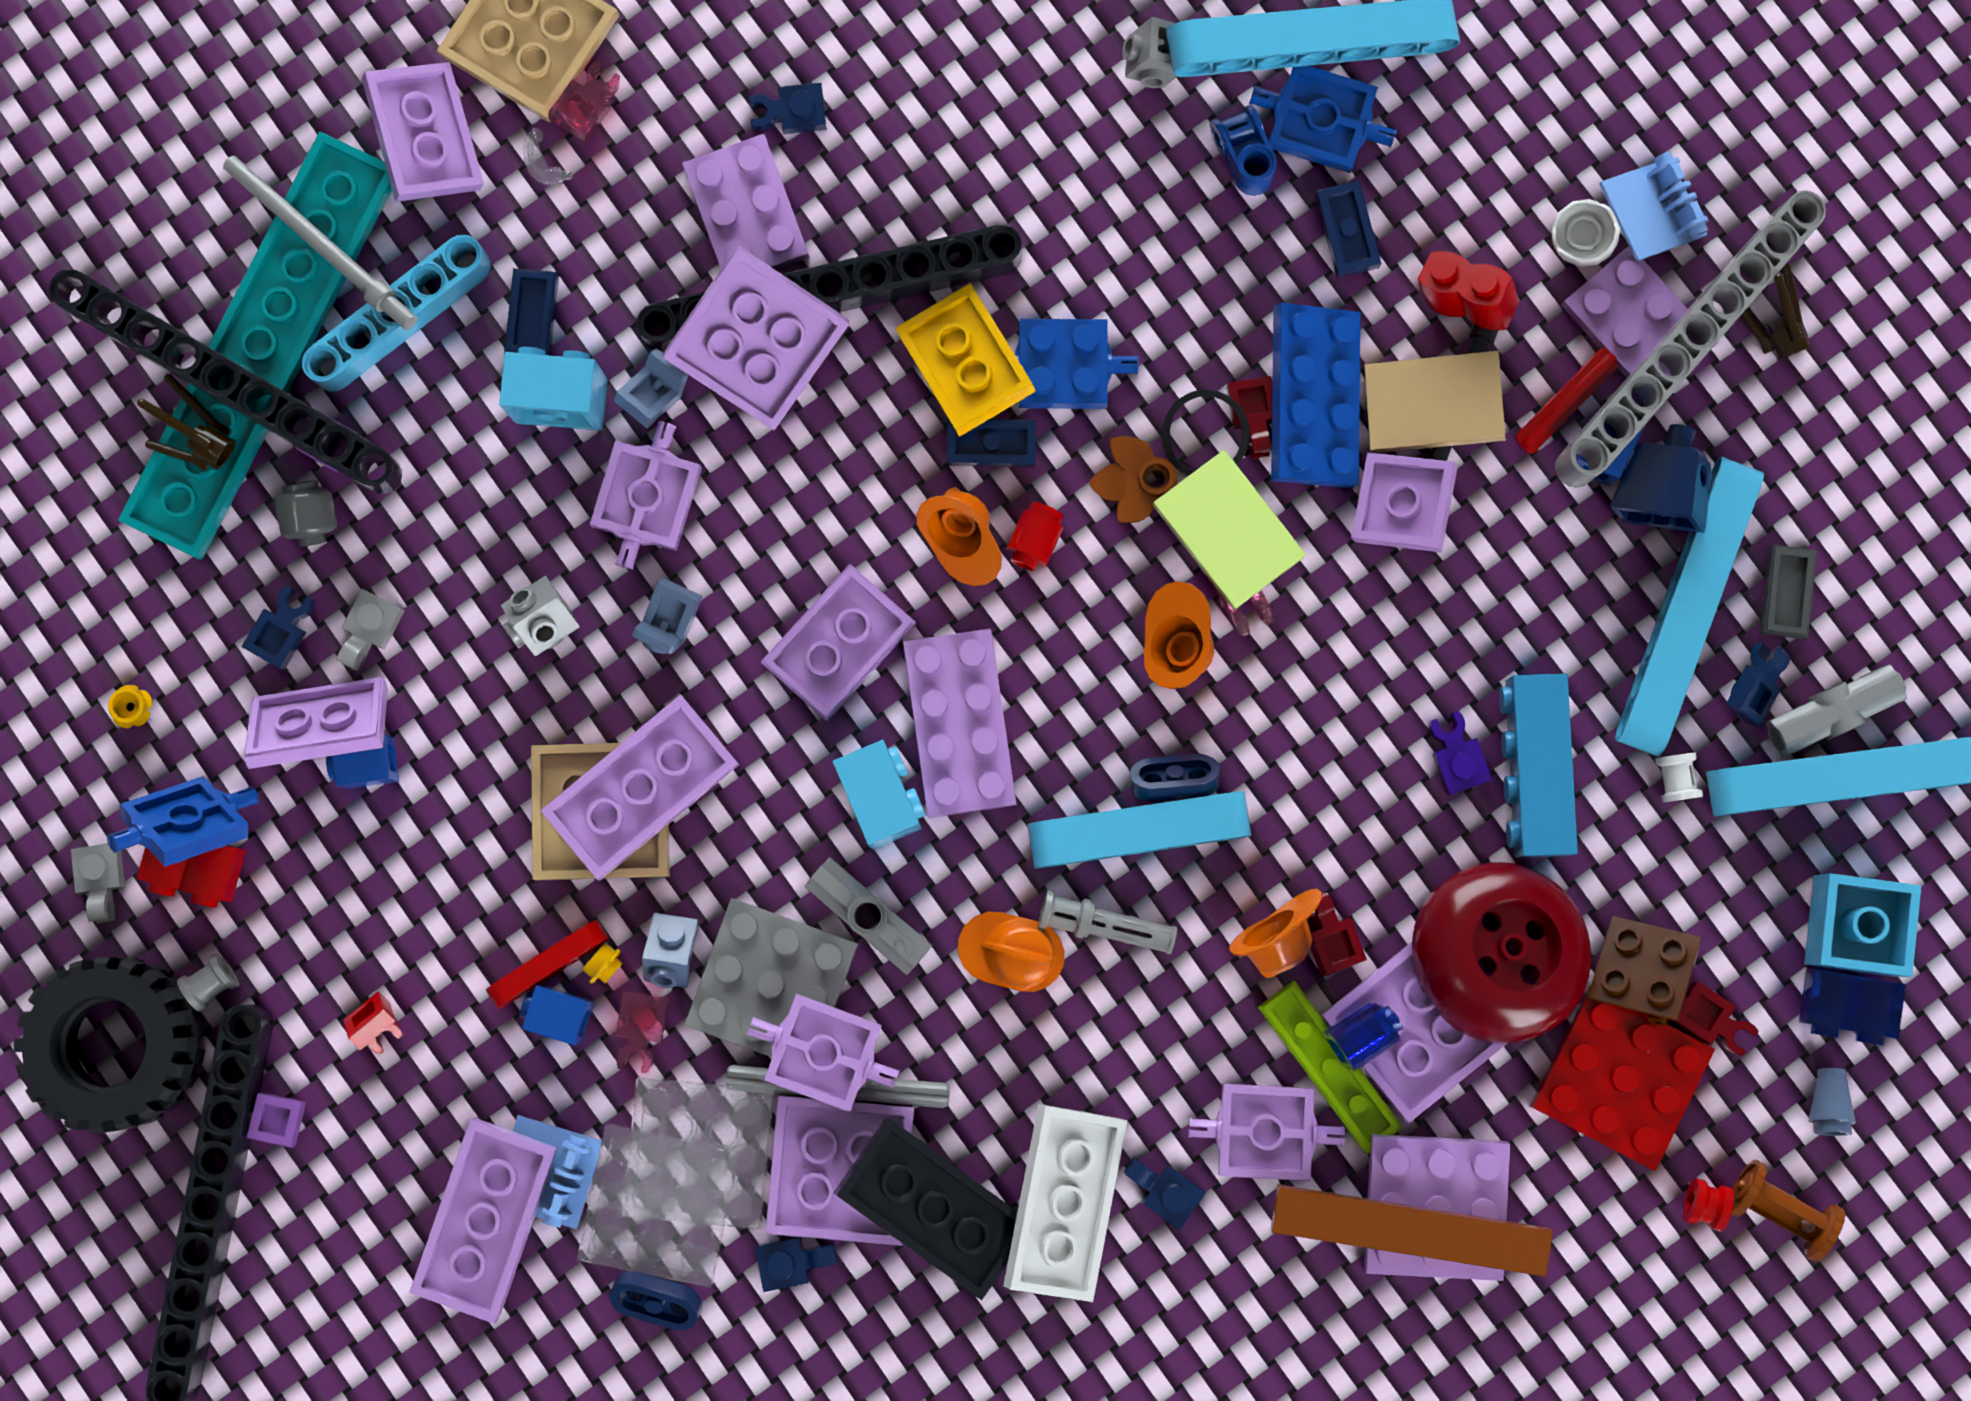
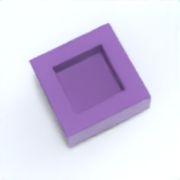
(276, 1119)

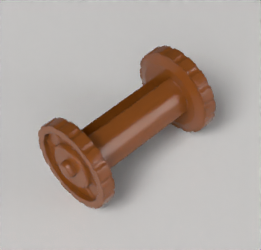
(1787, 1211)

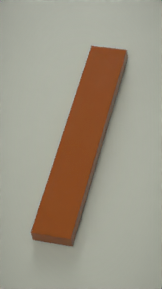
(1411, 1230)

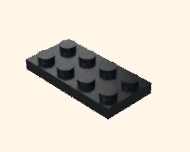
(931, 1207)

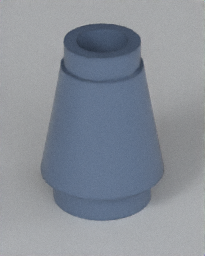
(1832, 1104)

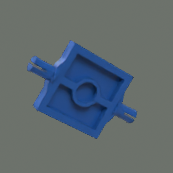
(1322, 117)
(1069, 363)
(183, 820)

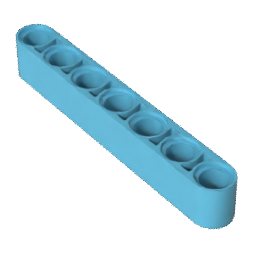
(1311, 37)
(1689, 610)
(1840, 776)

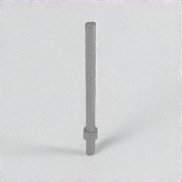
(375, 292)

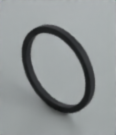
(1199, 393)

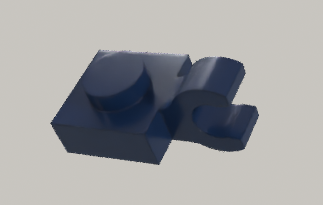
(1756, 688)
(1168, 1194)
(787, 1262)

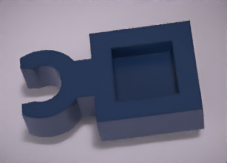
(798, 109)
(276, 635)

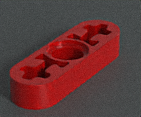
(547, 964)

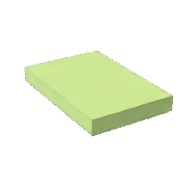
(1229, 529)

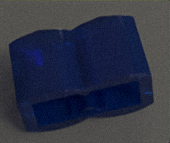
(1851, 1004)
(1363, 1035)

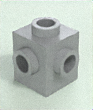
(1149, 54)
(538, 617)

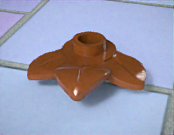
(1127, 478)

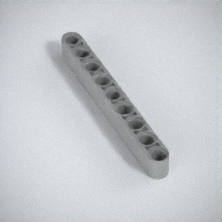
(1678, 351)

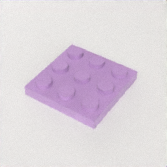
(756, 338)
(1431, 1051)
(809, 1160)
(1442, 1176)

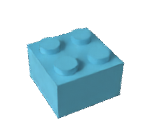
(553, 389)
(878, 795)
(1862, 925)

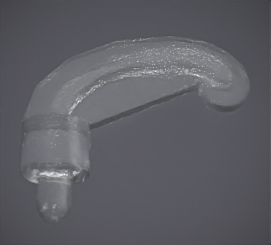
(536, 163)

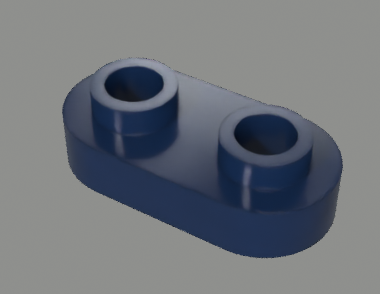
(1175, 777)
(656, 1300)

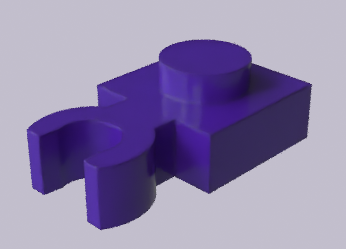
(1460, 762)

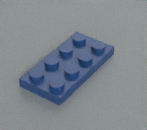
(1315, 396)

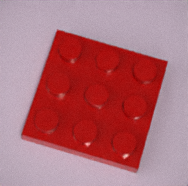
(1622, 1080)

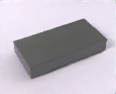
(1788, 592)

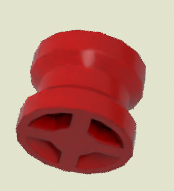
(1708, 1204)

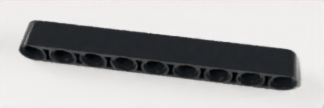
(851, 272)
(210, 367)
(194, 1221)

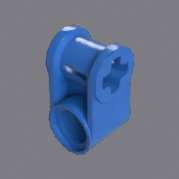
(1244, 142)

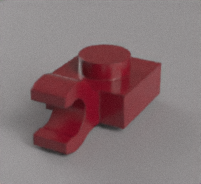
(1256, 401)
(1334, 941)

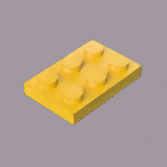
(965, 359)

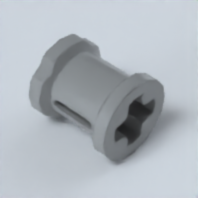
(208, 982)

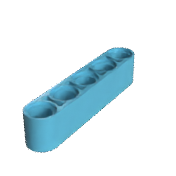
(388, 335)
(1139, 829)

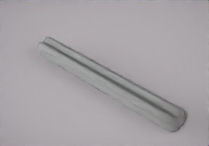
(904, 1091)

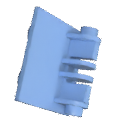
(1655, 207)
(571, 1172)

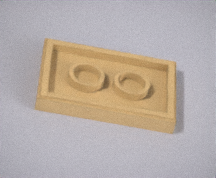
(1435, 402)

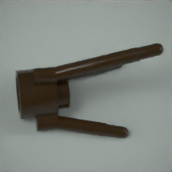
(1786, 335)
(209, 445)

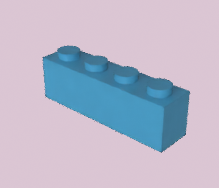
(1539, 765)

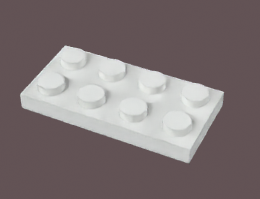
(1065, 1203)

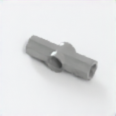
(1836, 710)
(846, 895)

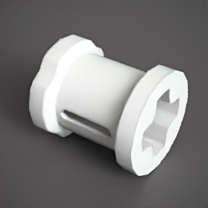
(1679, 777)

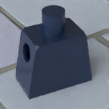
(1666, 484)

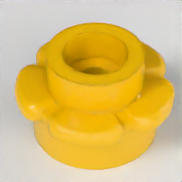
(118, 706)
(603, 964)

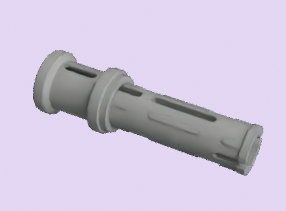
(1160, 936)

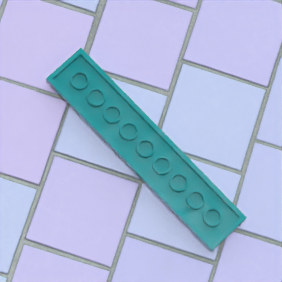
(266, 332)

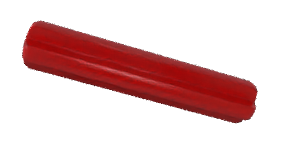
(1566, 401)

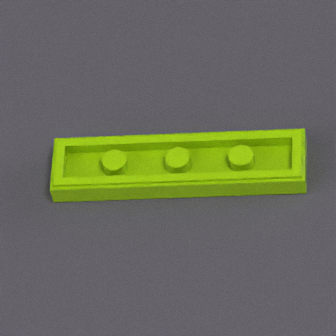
(1345, 1091)

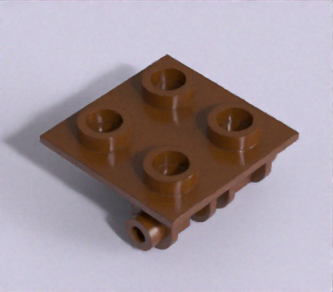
(1645, 969)

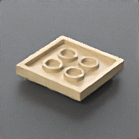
(528, 45)
(552, 772)

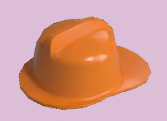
(960, 536)
(1177, 635)
(1281, 938)
(1011, 951)

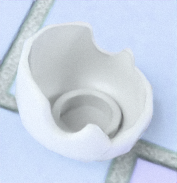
(1585, 233)

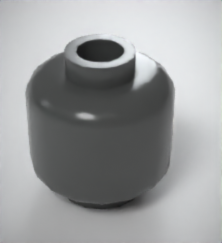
(305, 512)

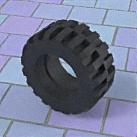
(52, 1034)

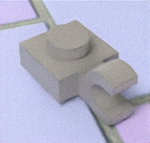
(369, 622)
(97, 874)

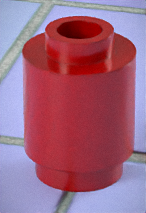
(1035, 536)

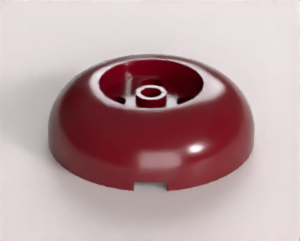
(1452, 940)

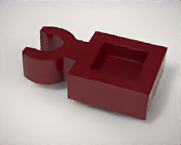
(1708, 1016)

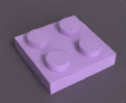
(1404, 502)

